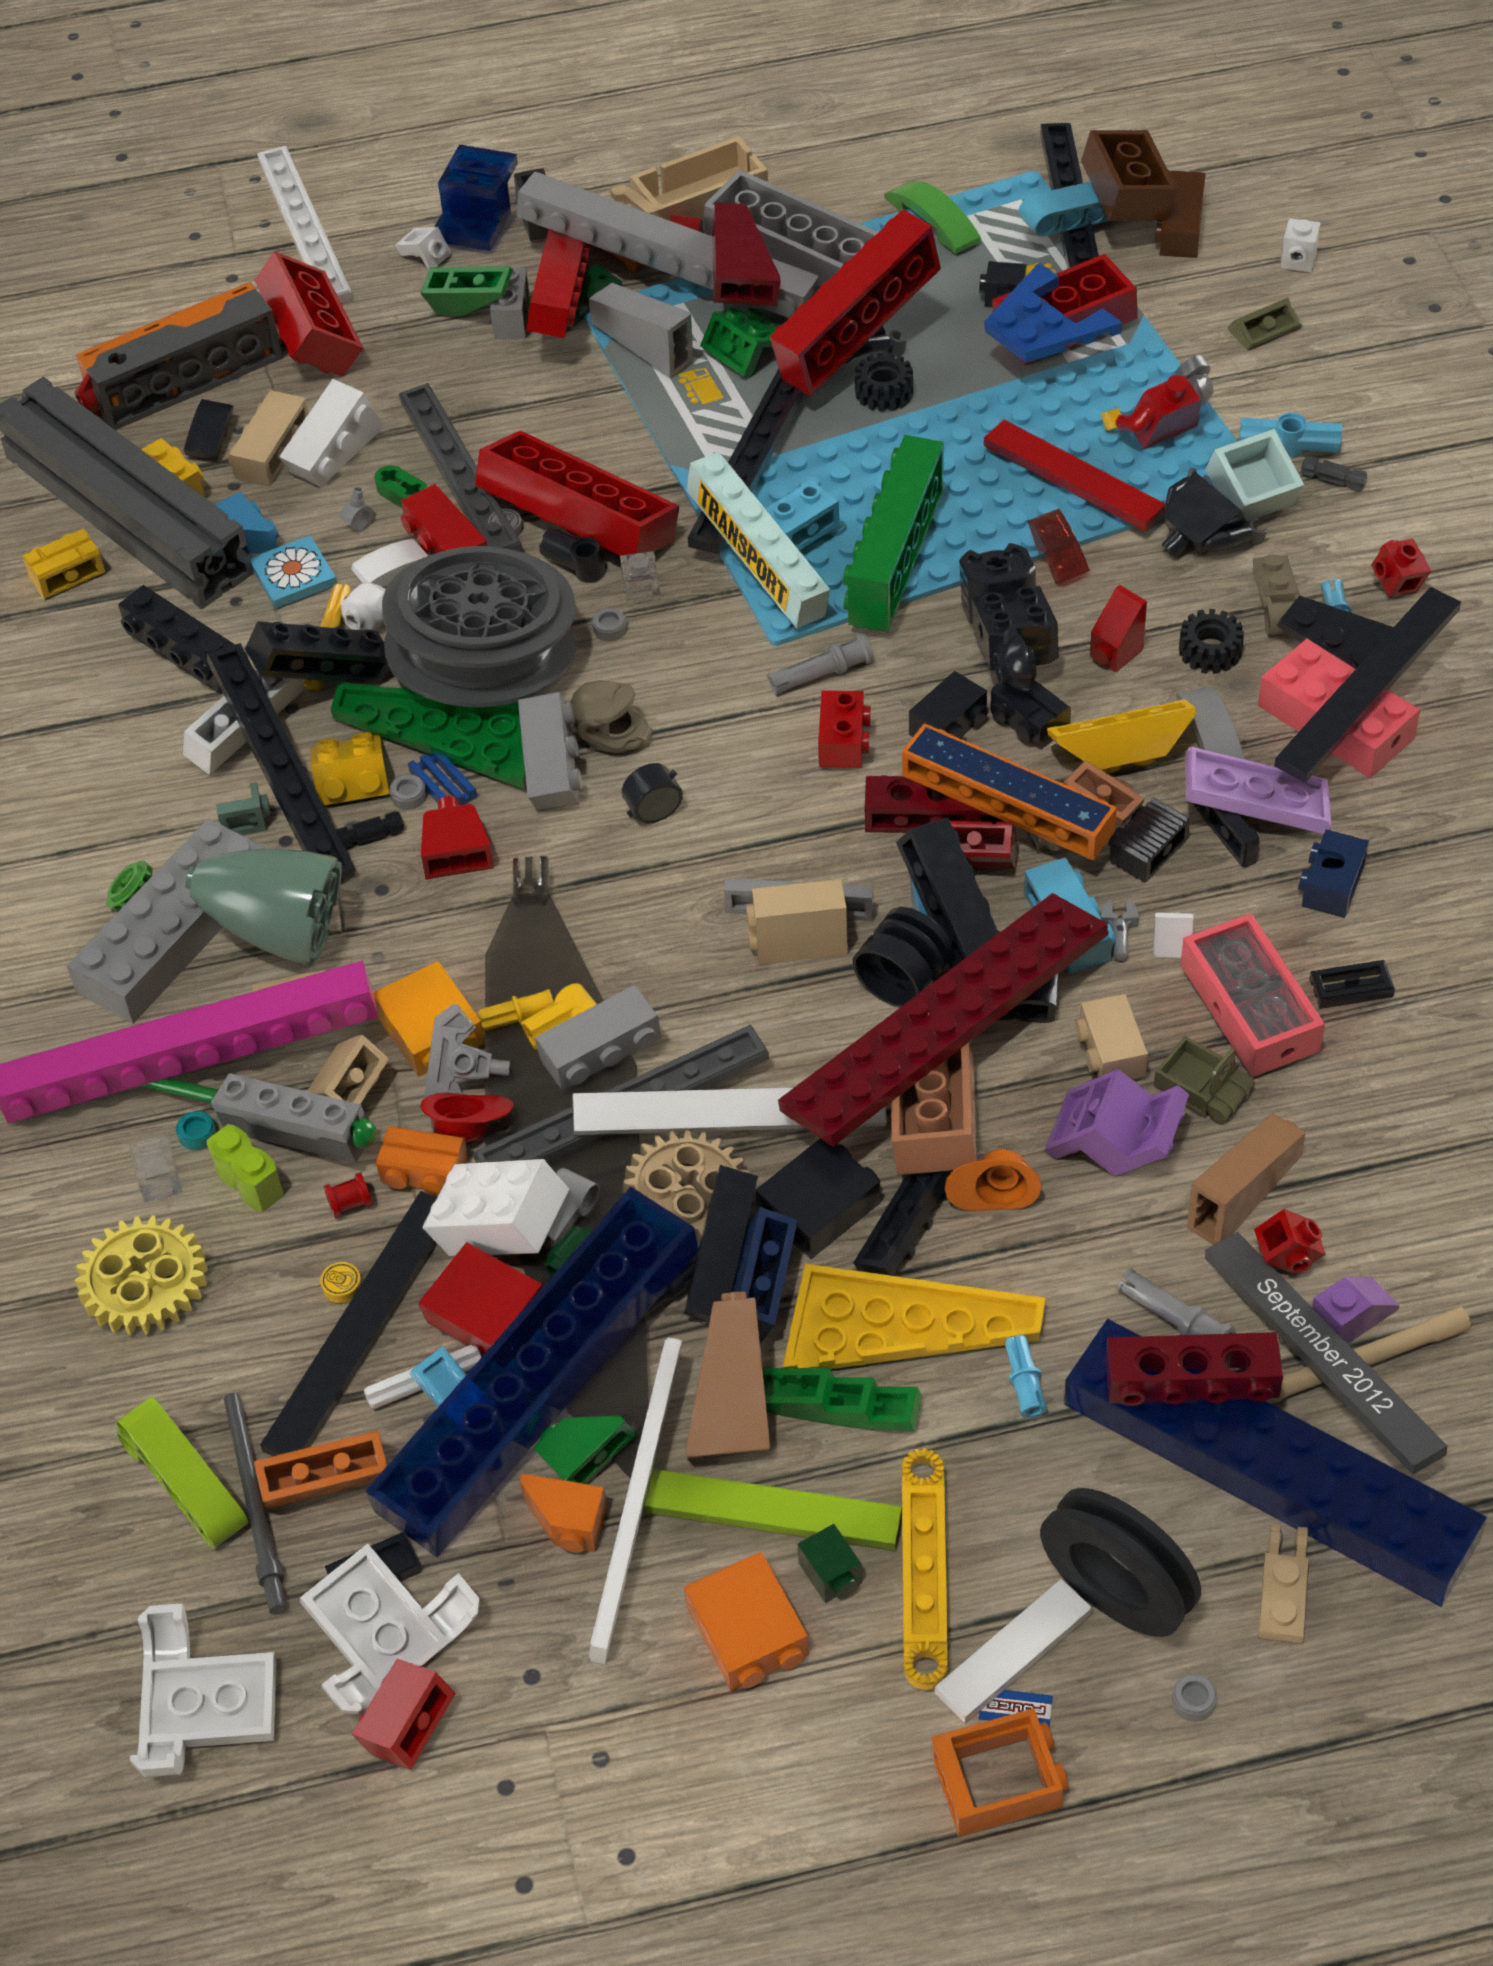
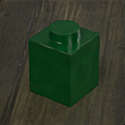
(830, 1564)

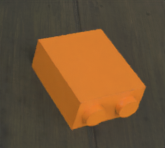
(747, 1622)

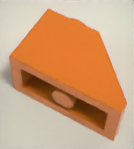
(566, 1510)

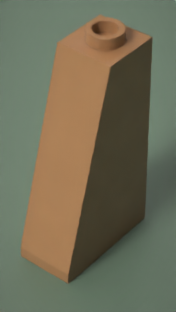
(1243, 1178)
(730, 1392)

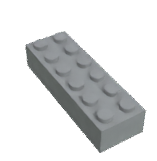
(793, 226)
(153, 931)

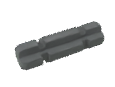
(1334, 473)

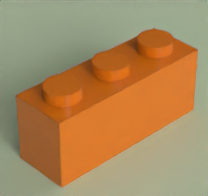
(320, 1469)

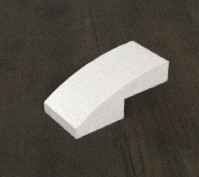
(388, 561)

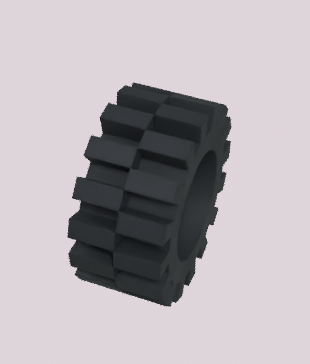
(875, 392)
(1211, 655)

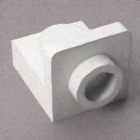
(425, 243)

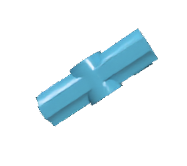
(1296, 433)

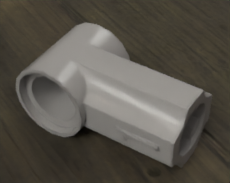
(578, 1201)

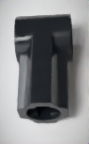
(580, 554)

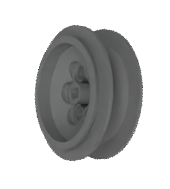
(479, 626)

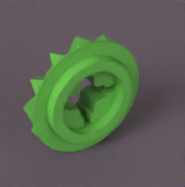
(127, 884)

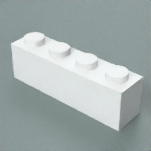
(217, 732)

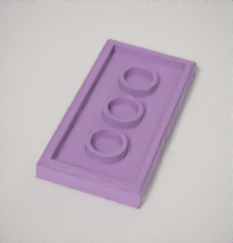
(1256, 790)

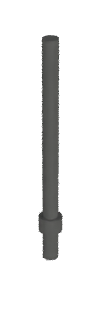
(268, 1569)

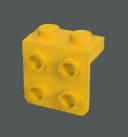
(349, 769)

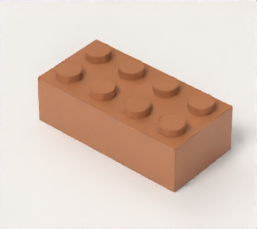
(937, 1118)

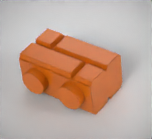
(419, 1158)

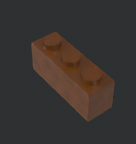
(1181, 230)

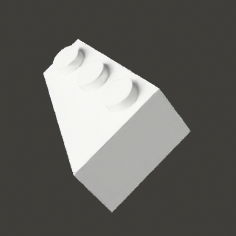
(331, 434)

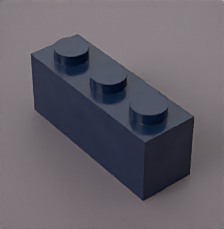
(765, 1264)

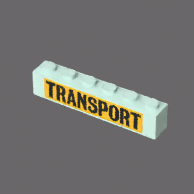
(758, 540)

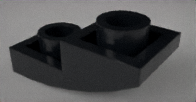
(208, 429)

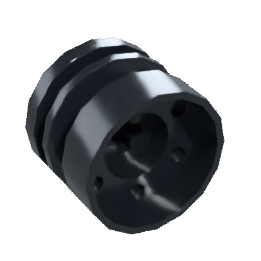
(902, 956)

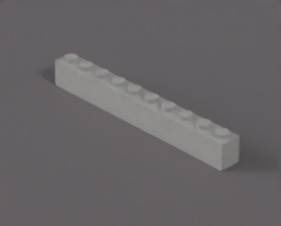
(642, 237)

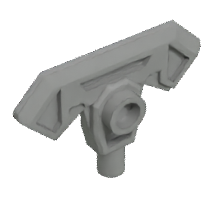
(456, 1062)

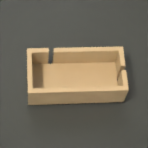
(696, 178)

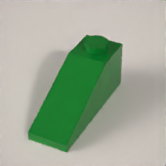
(464, 289)

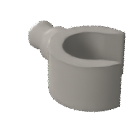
(356, 511)

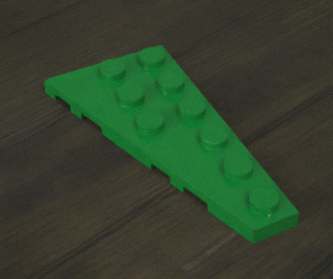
(471, 737)

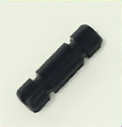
(371, 829)

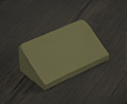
(1265, 324)

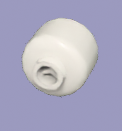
(363, 607)

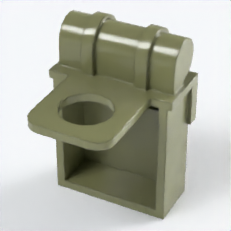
(1209, 1079)

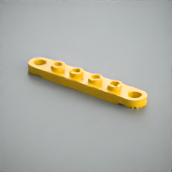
(924, 1569)

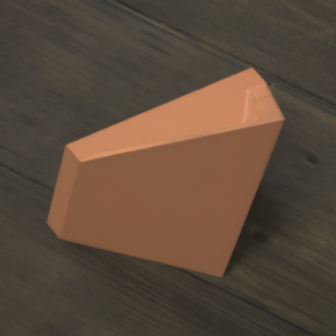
(1106, 787)

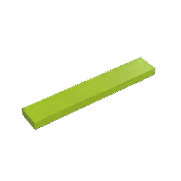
(772, 1508)

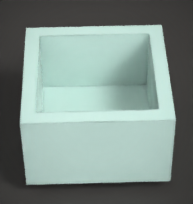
(1255, 475)

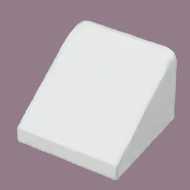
(1169, 933)

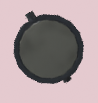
(652, 793)

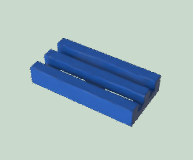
(449, 768)

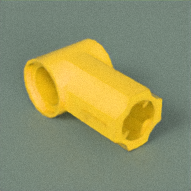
(567, 1004)

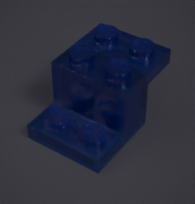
(475, 196)

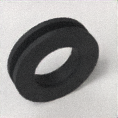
(1160, 1578)

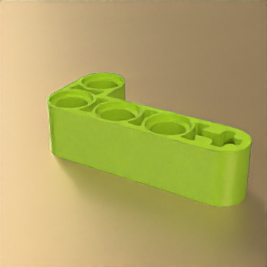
(196, 1490)

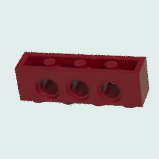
(900, 804)
(1209, 1353)

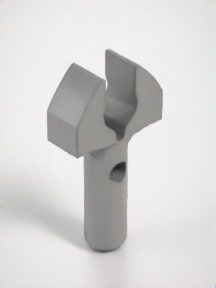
(1120, 926)

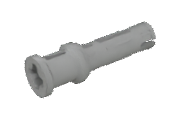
(835, 660)
(1188, 1319)

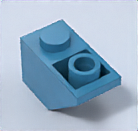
(258, 532)

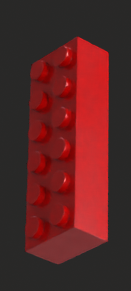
(855, 302)
(576, 495)

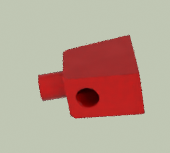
(454, 840)

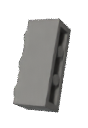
(549, 751)
(598, 1037)

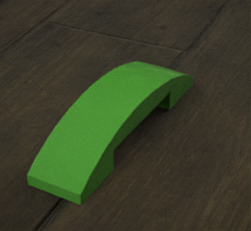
(939, 210)

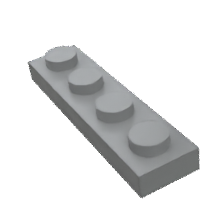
(739, 893)

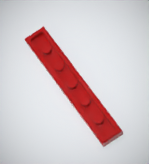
(1074, 475)

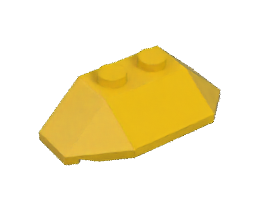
(1126, 736)

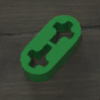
(405, 484)

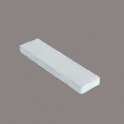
(1013, 1651)

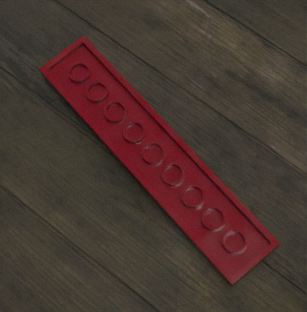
(942, 1019)

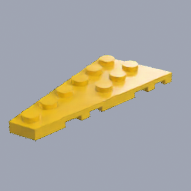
(878, 1318)

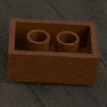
(1128, 175)

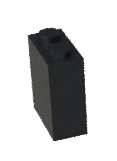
(823, 1192)

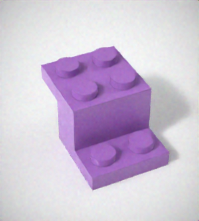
(1117, 1123)

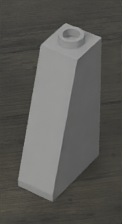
(645, 326)

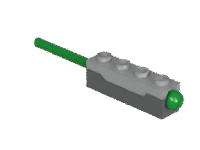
(283, 1115)

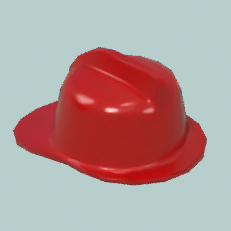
(464, 1114)

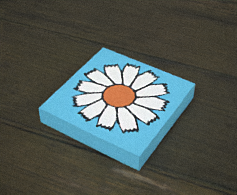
(293, 572)

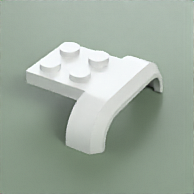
(379, 1621)
(197, 1698)

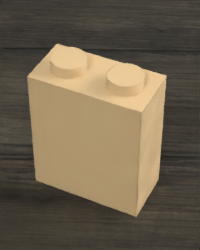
(798, 921)

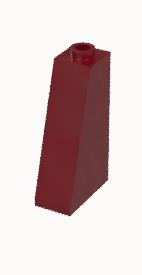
(741, 260)

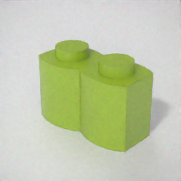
(245, 1167)

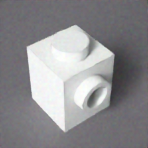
(1300, 245)

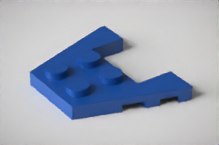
(1036, 328)

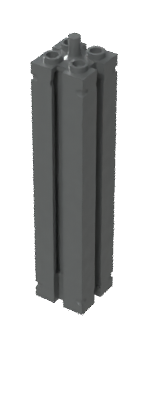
(124, 492)

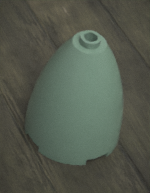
(270, 898)

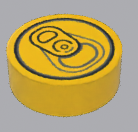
(340, 1282)

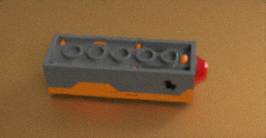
(178, 357)

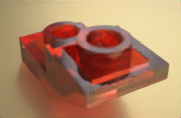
(1060, 545)

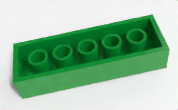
(894, 533)

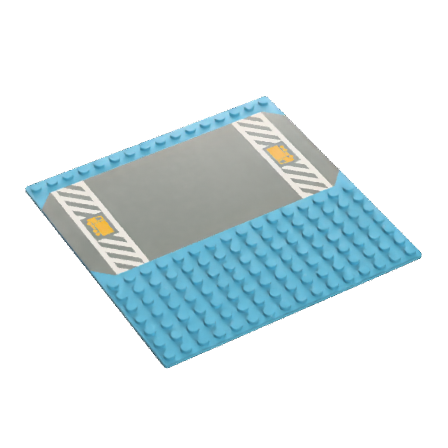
(960, 394)

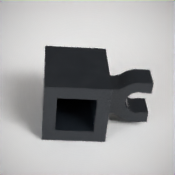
(1000, 279)

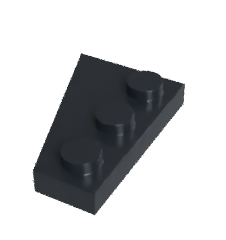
(1333, 629)

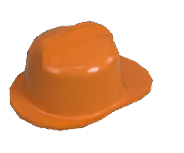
(994, 1183)

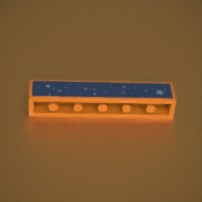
(1009, 791)

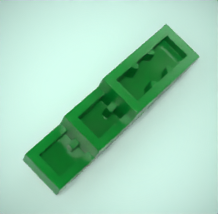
(840, 1401)

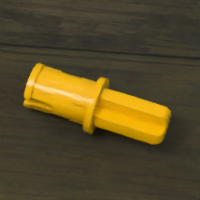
(514, 1010)

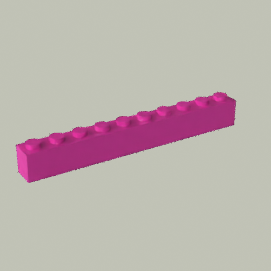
(186, 1041)

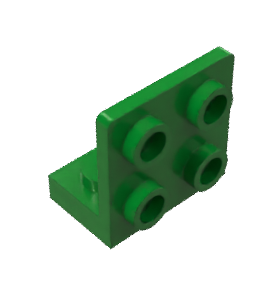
(738, 338)

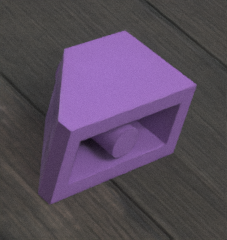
(1354, 1306)

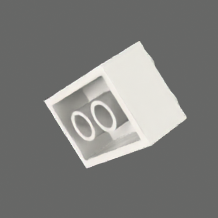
(496, 1207)

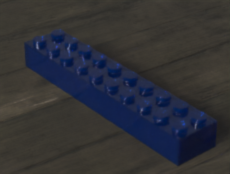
(532, 1371)
(1294, 1476)

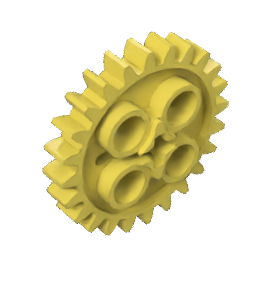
(141, 1275)

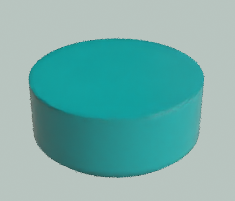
(195, 1129)

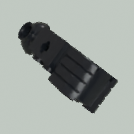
(1008, 614)

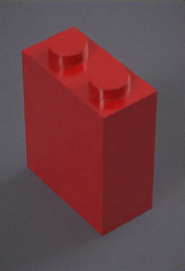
(477, 1298)

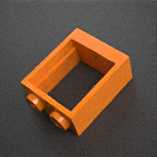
(990, 1735)

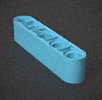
(1062, 209)

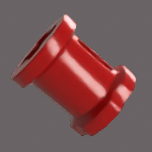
(347, 1195)

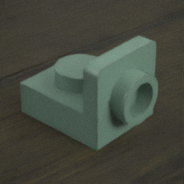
(245, 815)

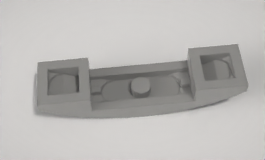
(1212, 722)

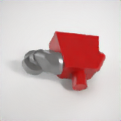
(1168, 407)

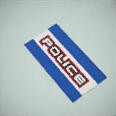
(1012, 1702)

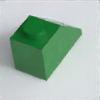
(583, 1445)

